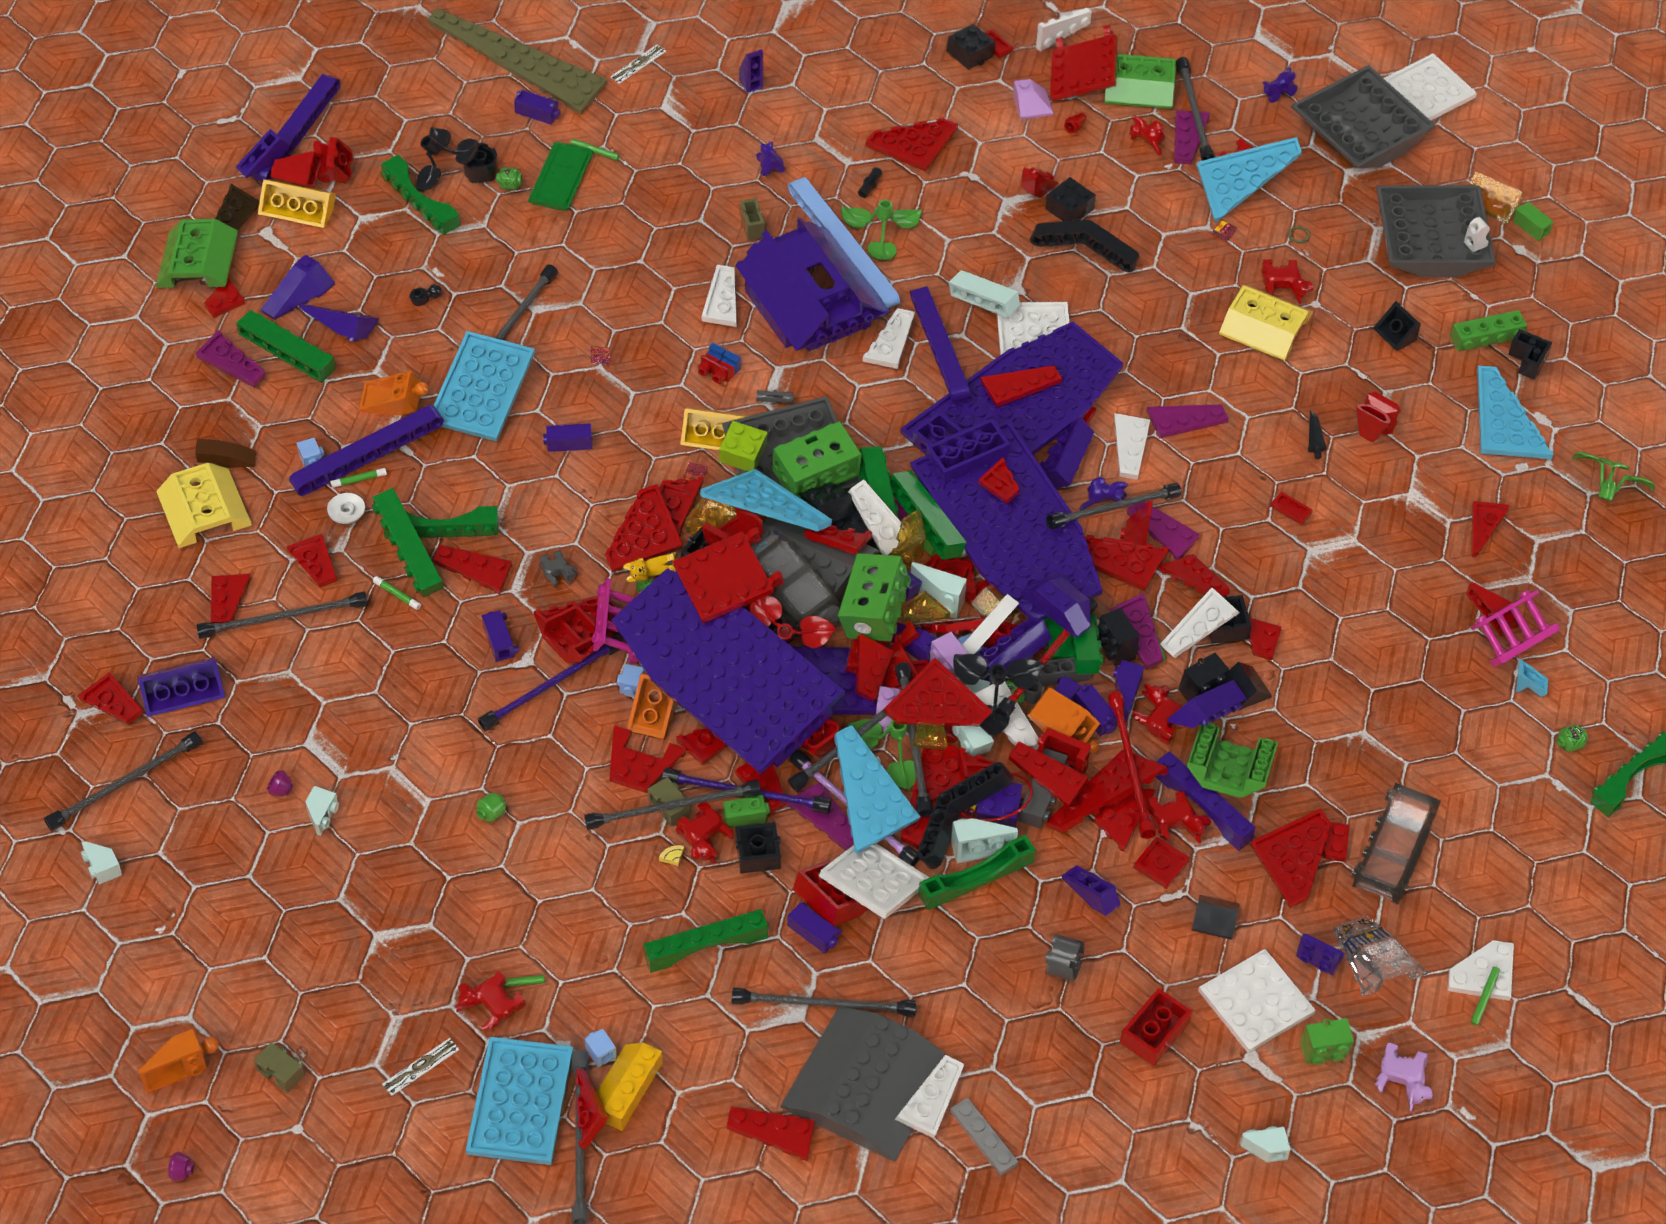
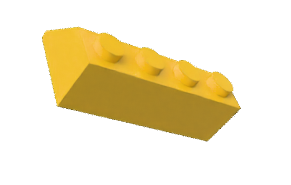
(296, 203)
(704, 427)
(628, 1082)

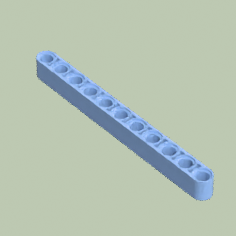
(823, 216)

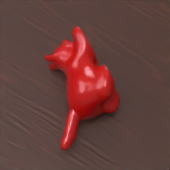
(1151, 133)

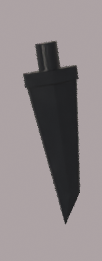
(1316, 439)

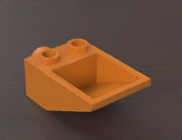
(393, 394)
(1064, 716)
(176, 1061)

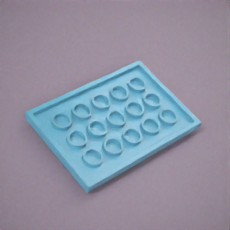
(482, 385)
(519, 1101)

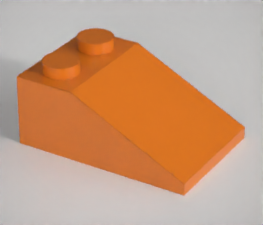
(651, 710)

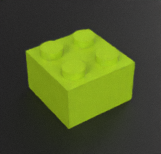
(743, 446)

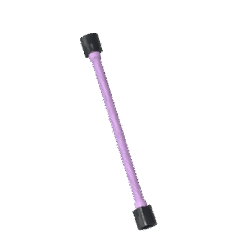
(802, 762)

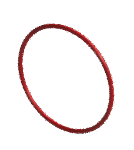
(1015, 812)

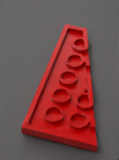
(1126, 560)
(940, 773)
(1105, 788)

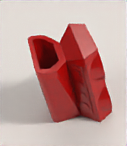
(335, 160)
(1376, 416)
(822, 740)

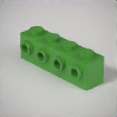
(1487, 330)

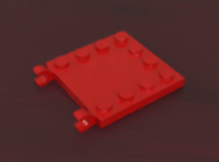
(1084, 66)
(725, 576)

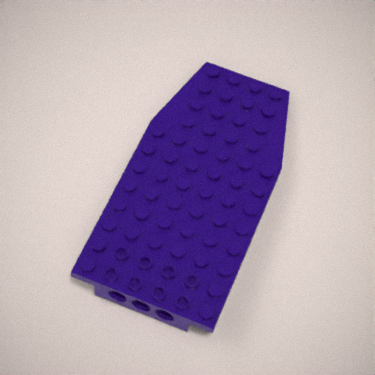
(1039, 417)
(1012, 539)
(728, 673)

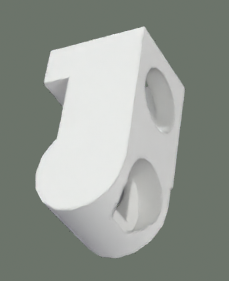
(1477, 233)

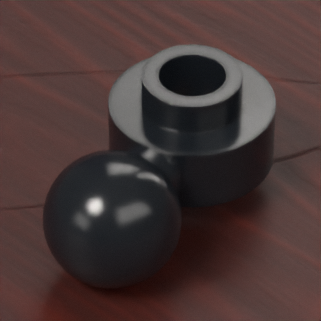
(420, 296)

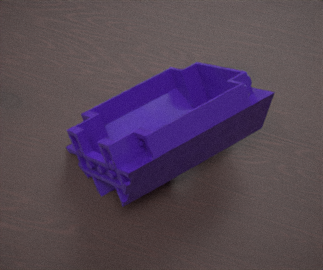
(793, 301)

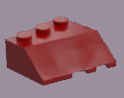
(825, 898)

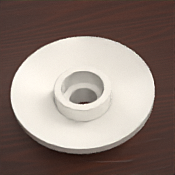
(346, 508)

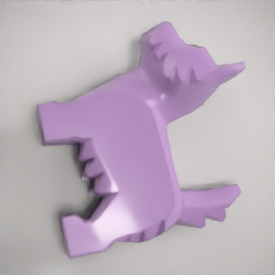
(1406, 1072)

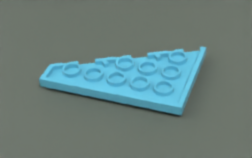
(1238, 175)
(1504, 422)
(764, 496)
(873, 799)

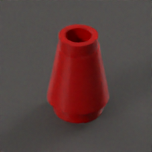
(1075, 122)

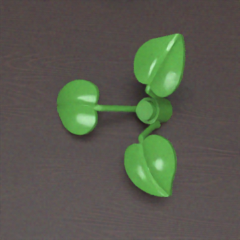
(859, 217)
(1608, 487)
(901, 772)

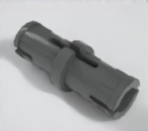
(762, 396)

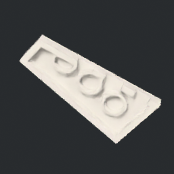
(1063, 27)
(721, 301)

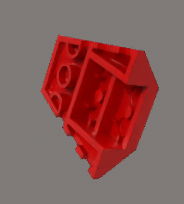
(571, 628)

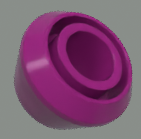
(279, 784)
(180, 1167)

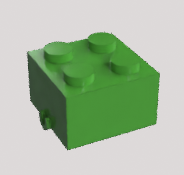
(1326, 1042)

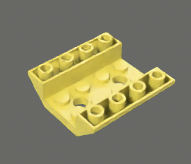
(1262, 325)
(185, 503)

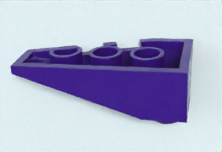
(300, 284)
(342, 322)

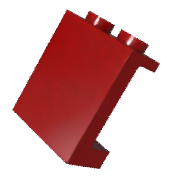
(743, 522)
(1077, 750)

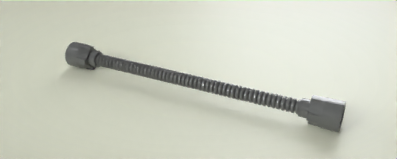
(580, 1210)

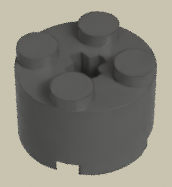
(1065, 957)

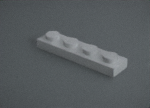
(984, 1137)

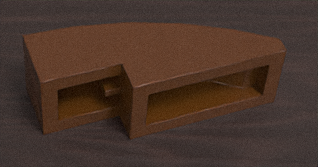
(224, 453)

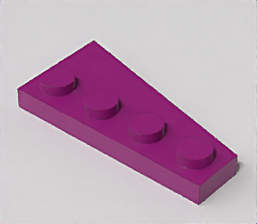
(1187, 136)
(1182, 419)
(1168, 531)

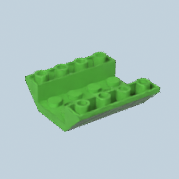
(1141, 83)
(209, 250)
(1230, 767)

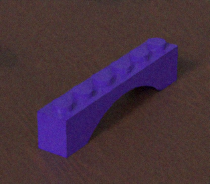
(1230, 822)

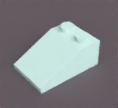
(943, 586)
(979, 839)

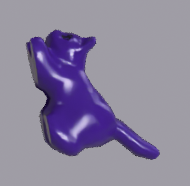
(1280, 85)
(769, 159)
(1101, 491)

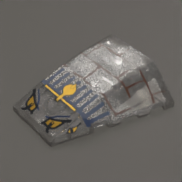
(1375, 954)

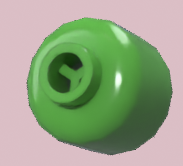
(491, 807)

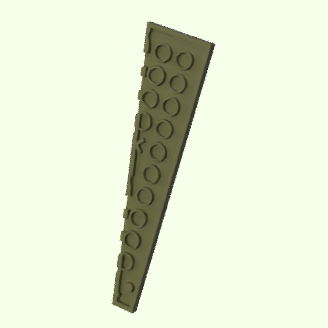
(560, 79)

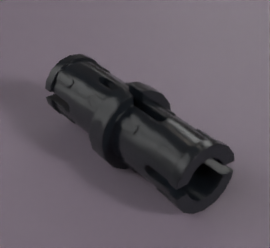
(869, 182)

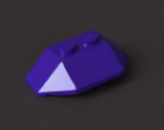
(1061, 603)

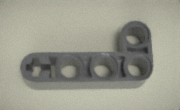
(1051, 673)

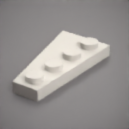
(891, 341)
(1131, 439)
(876, 517)
(1201, 621)
(1018, 727)
(930, 1101)

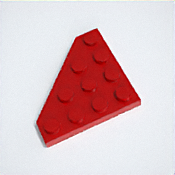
(914, 144)
(645, 531)
(937, 699)
(1294, 854)

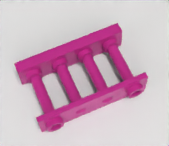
(603, 608)
(1516, 646)

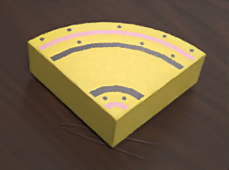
(672, 855)

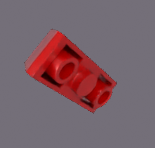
(1037, 181)

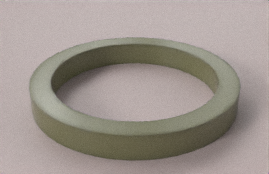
(1298, 241)

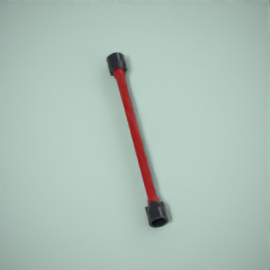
(1007, 705)

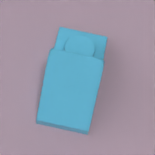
(1532, 679)

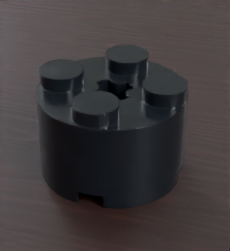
(483, 165)

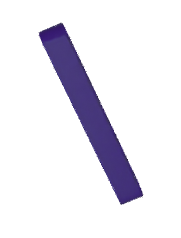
(304, 117)
(940, 343)
(366, 450)

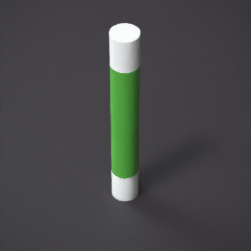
(359, 477)
(397, 593)

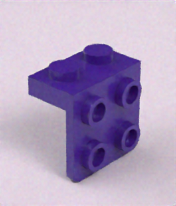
(1319, 954)

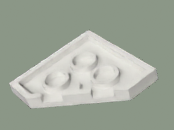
(1473, 972)

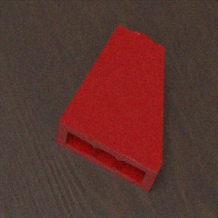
(298, 169)

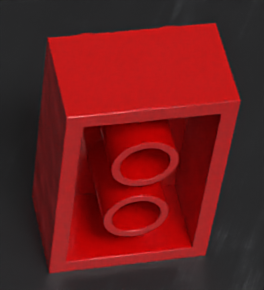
(1156, 1026)

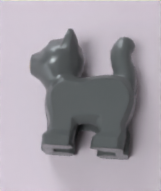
(556, 568)

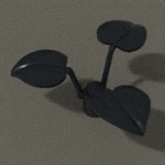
(433, 144)
(972, 667)

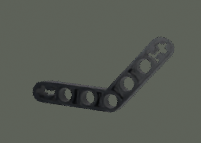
(1089, 234)
(952, 803)

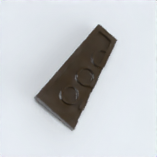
(236, 207)

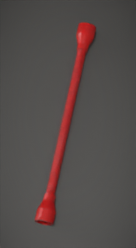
(1146, 826)

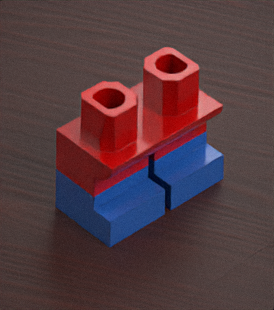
(720, 363)

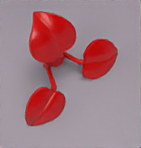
(814, 629)

